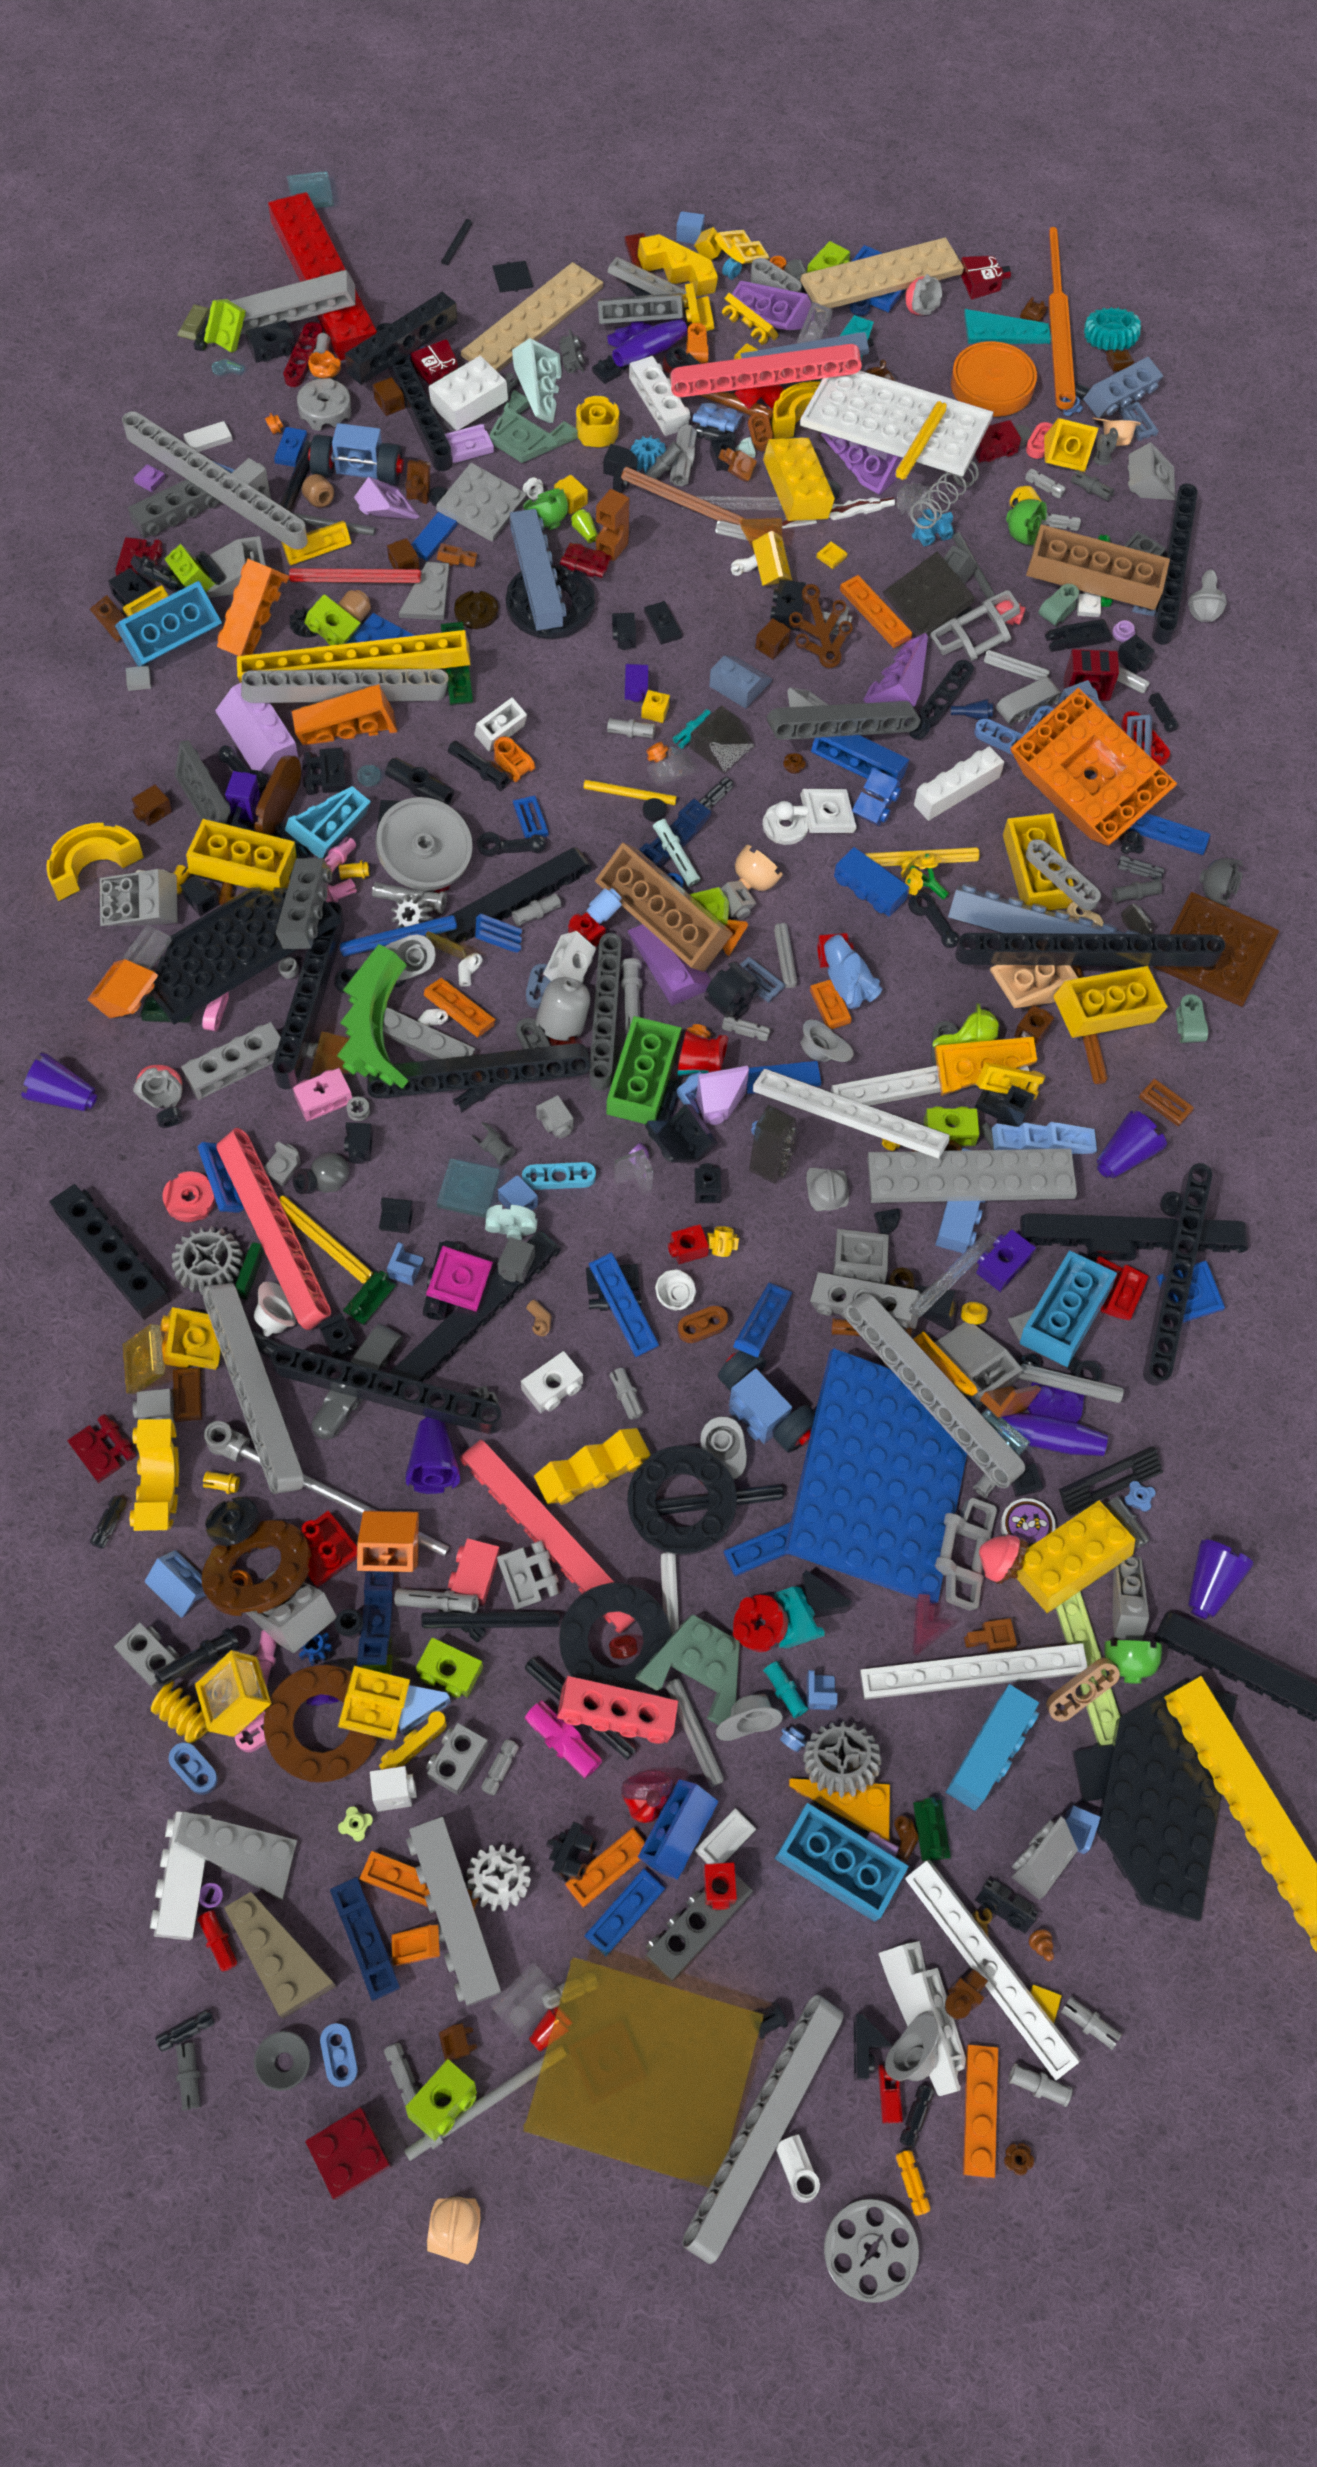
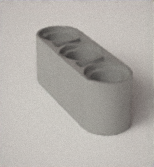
(768, 274)
(1027, 700)

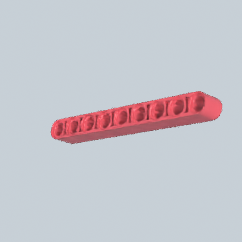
(765, 370)
(273, 1229)
(539, 1523)

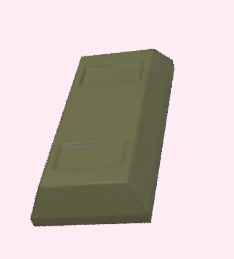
(193, 322)

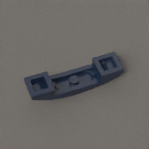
(687, 825)
(377, 1618)
(365, 1939)

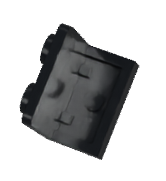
(683, 1137)

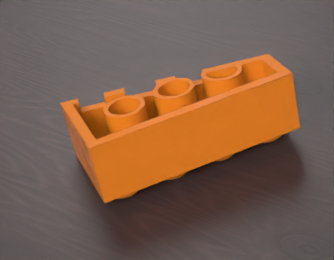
(250, 608)
(345, 717)

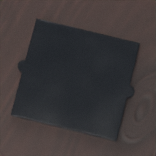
(512, 276)
(1091, 1770)

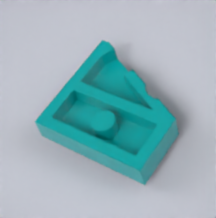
(800, 1618)

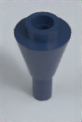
(977, 710)

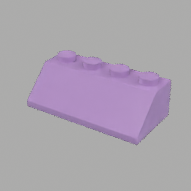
(255, 731)

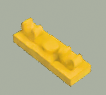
(750, 319)
(319, 542)

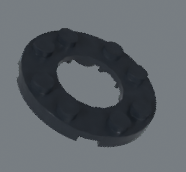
(576, 617)
(673, 1462)
(597, 1602)

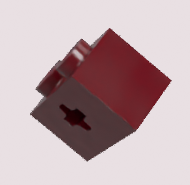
(998, 441)

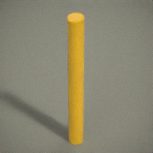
(628, 792)

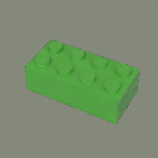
(643, 1070)

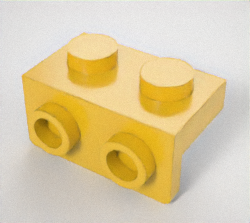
(699, 309)

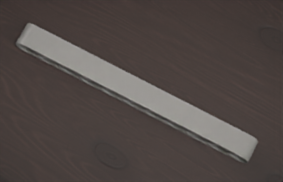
(215, 480)

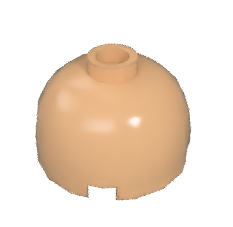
(756, 870)

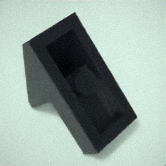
(866, 2038)

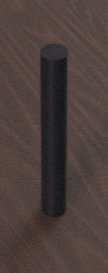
(456, 242)

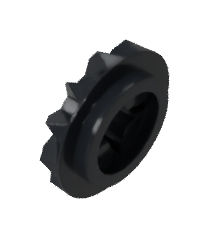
(297, 623)

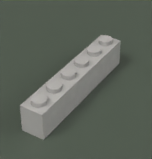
(298, 300)
(454, 1911)

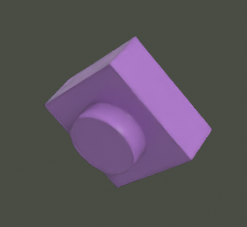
(149, 478)

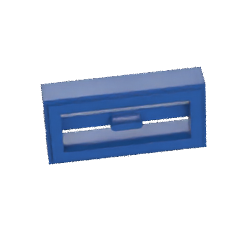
(516, 803)
(498, 930)

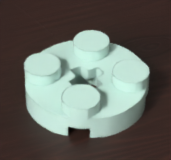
(514, 1221)

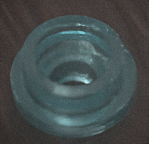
(368, 780)

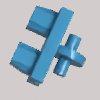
(942, 527)

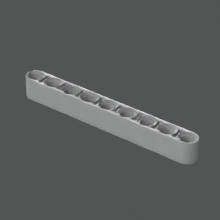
(322, 685)
(253, 1388)
(934, 1390)
(762, 2130)

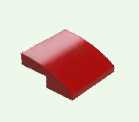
(1125, 1290)

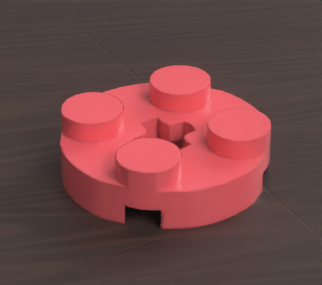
(189, 1210)

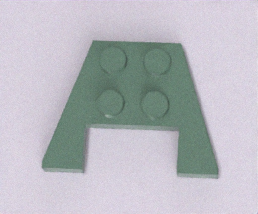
(522, 437)
(703, 1655)

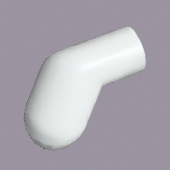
(743, 565)
(467, 967)
(433, 1017)

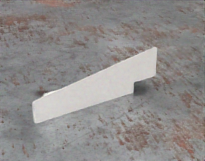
(924, 1993)

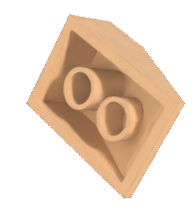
(1031, 983)

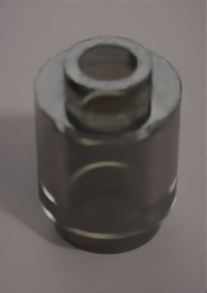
(1137, 919)

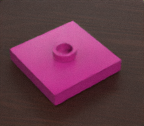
(459, 1278)

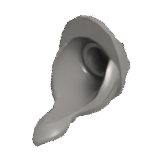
(1208, 602)

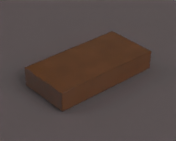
(187, 1394)

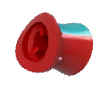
(702, 1054)

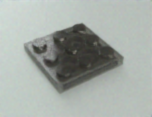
(929, 595)

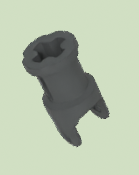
(1105, 446)
(495, 1146)

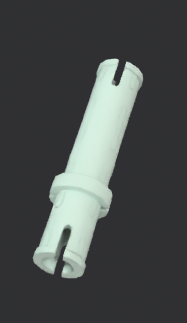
(664, 831)

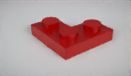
(767, 393)

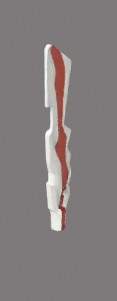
(848, 509)

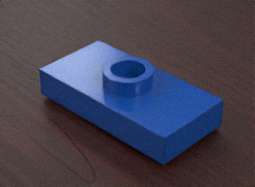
(290, 446)

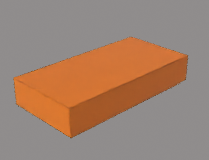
(415, 1945)

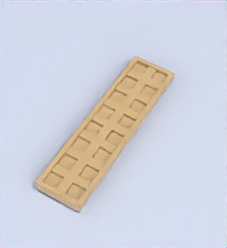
(881, 273)
(534, 316)

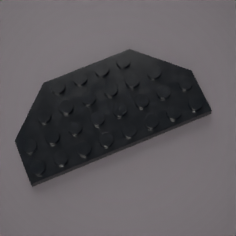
(224, 951)
(1161, 1808)

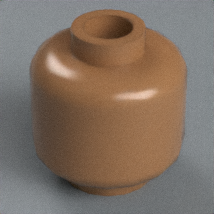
(318, 491)
(356, 604)

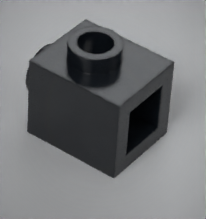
(1135, 654)

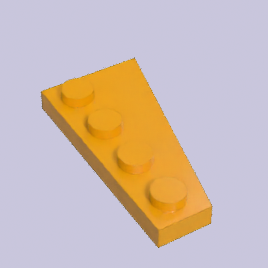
(962, 1063)

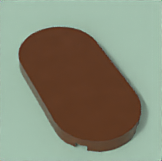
(278, 795)

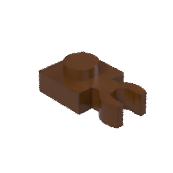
(1119, 359)

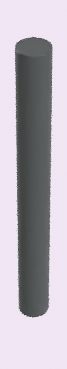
(323, 522)
(979, 576)

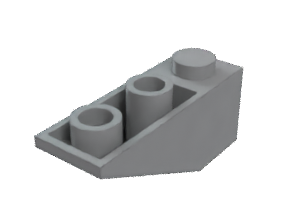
(1129, 1600)

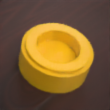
(974, 1313)

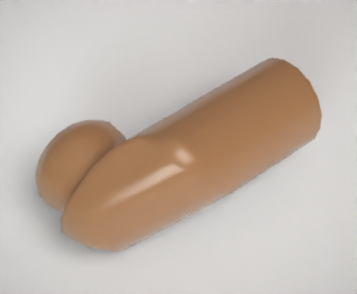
(542, 1318)

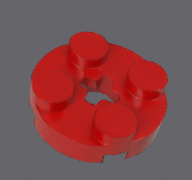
(745, 1621)

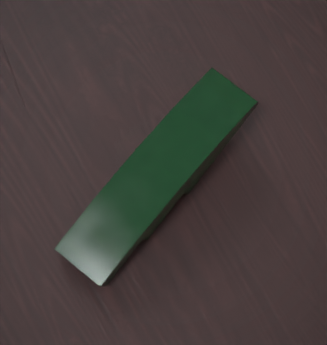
(458, 677)

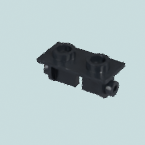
(1018, 1913)

